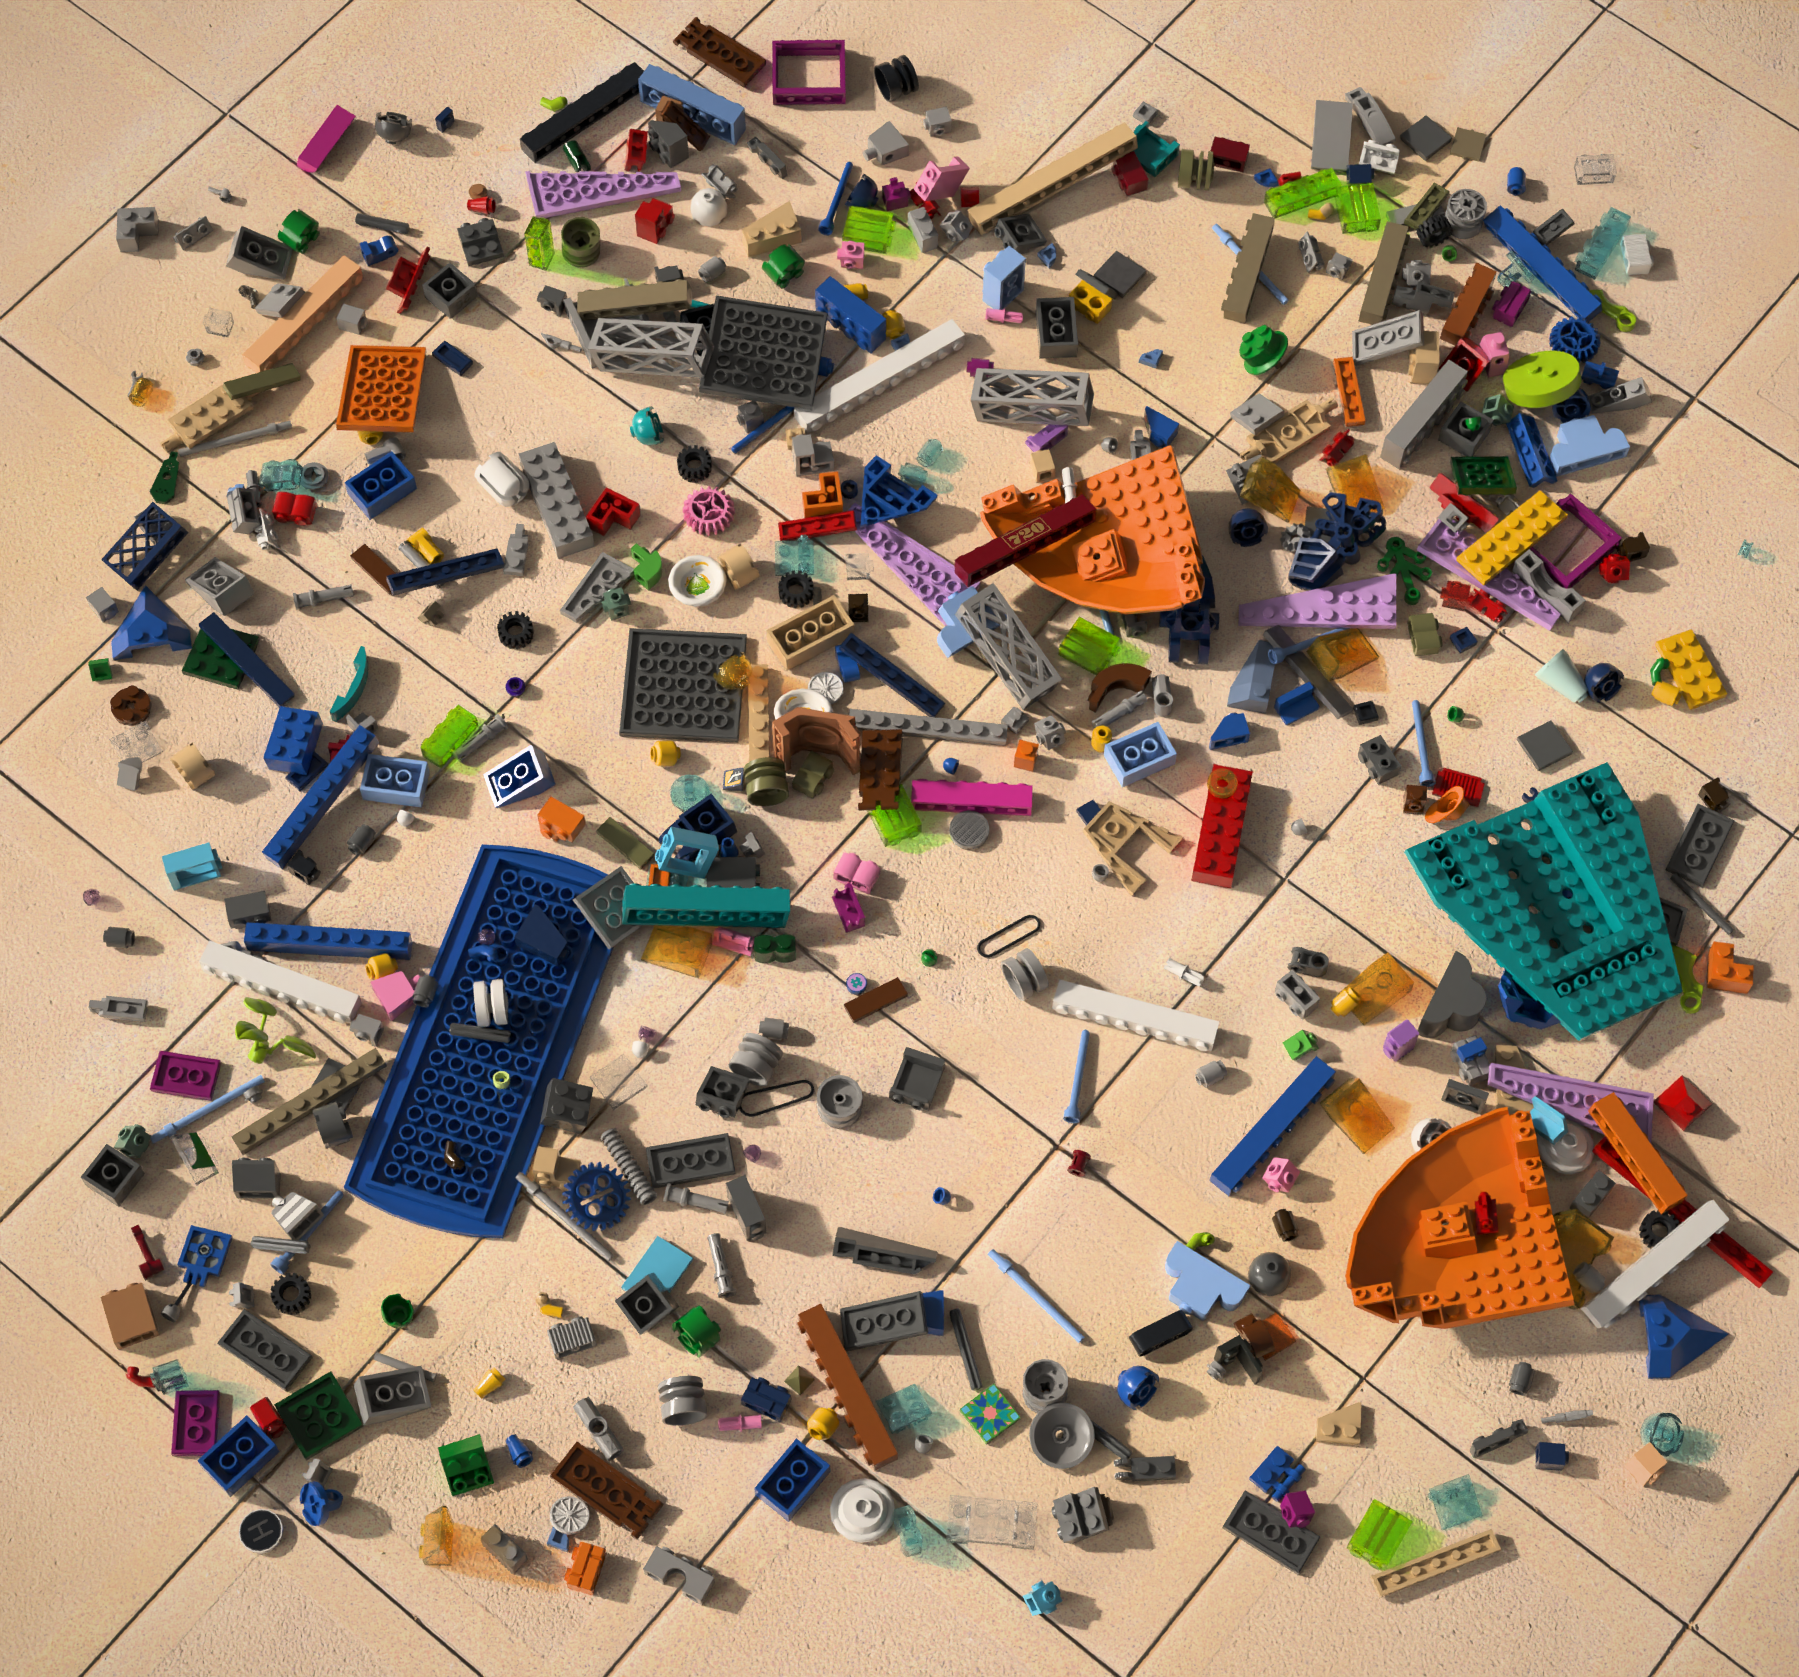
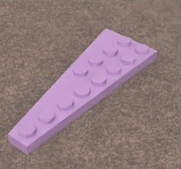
(569, 193)
(1445, 545)
(916, 566)
(1347, 605)
(1570, 1095)

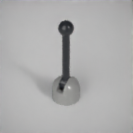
(172, 1311)

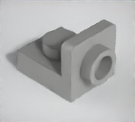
(1338, 266)

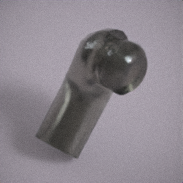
(250, 294)

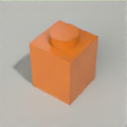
(1026, 755)

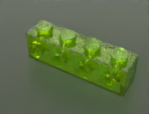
(1301, 193)

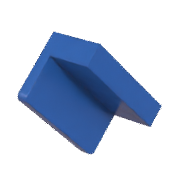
(1296, 704)

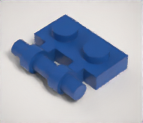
(1270, 1471)

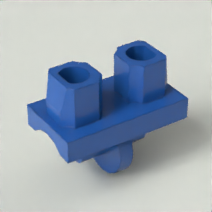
(1599, 374)

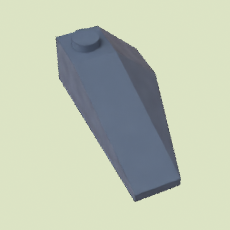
(1254, 681)

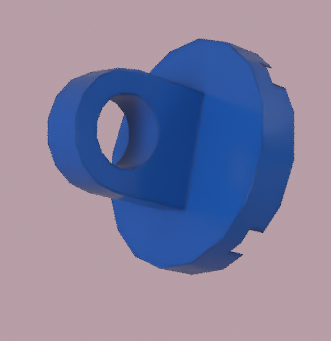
(317, 1502)

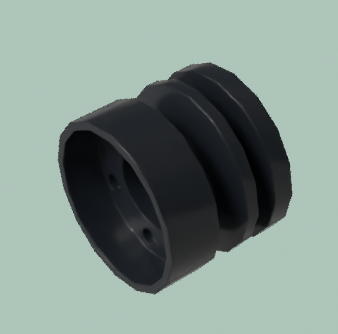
(896, 78)

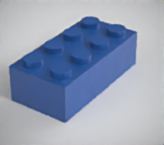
(851, 315)

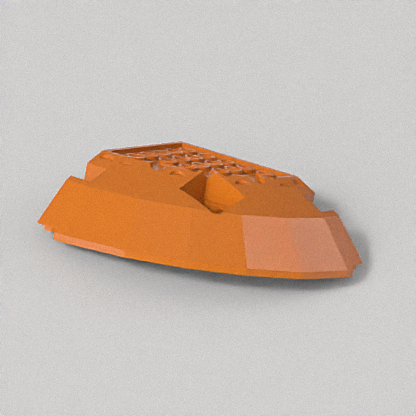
(1140, 531)
(1447, 1274)

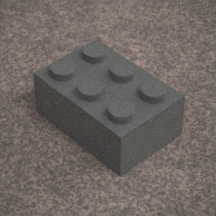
(1056, 327)

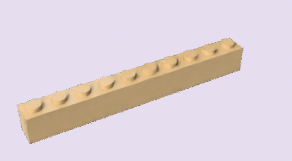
(1053, 178)

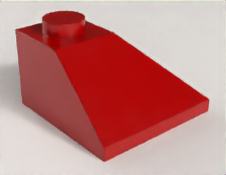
(1469, 357)
(1682, 1103)

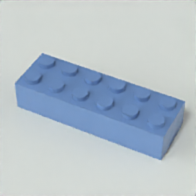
(708, 110)

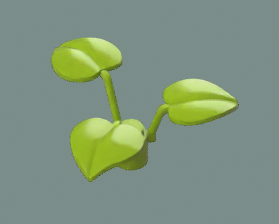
(261, 1047)

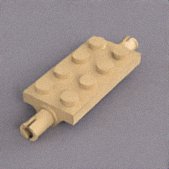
(205, 418)
(1290, 432)

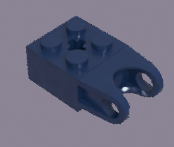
(705, 818)

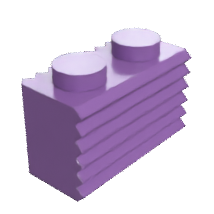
(1400, 1040)

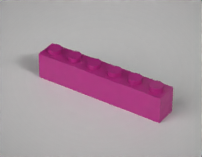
(978, 797)

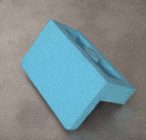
(1548, 1121)

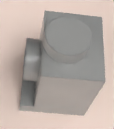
(1447, 515)
(367, 1029)

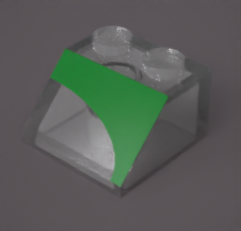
(195, 1156)

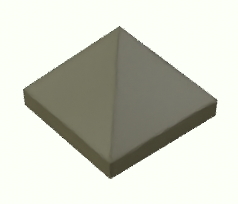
(799, 1380)

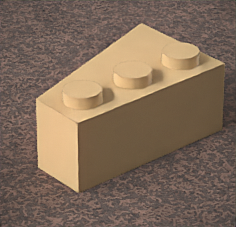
(772, 231)

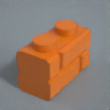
(585, 1568)

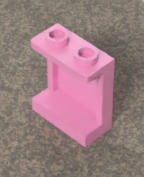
(941, 181)

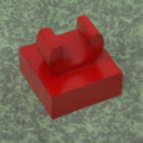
(969, 196)

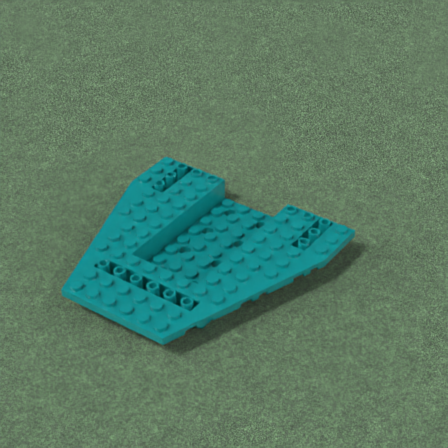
(1598, 856)

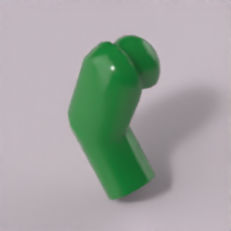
(1656, 669)

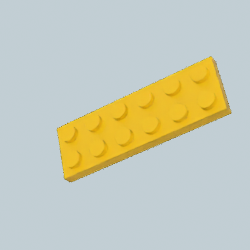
(1511, 537)

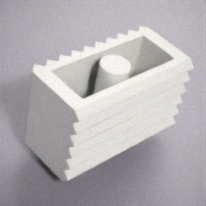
(1636, 254)

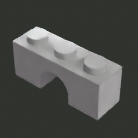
(664, 1563)

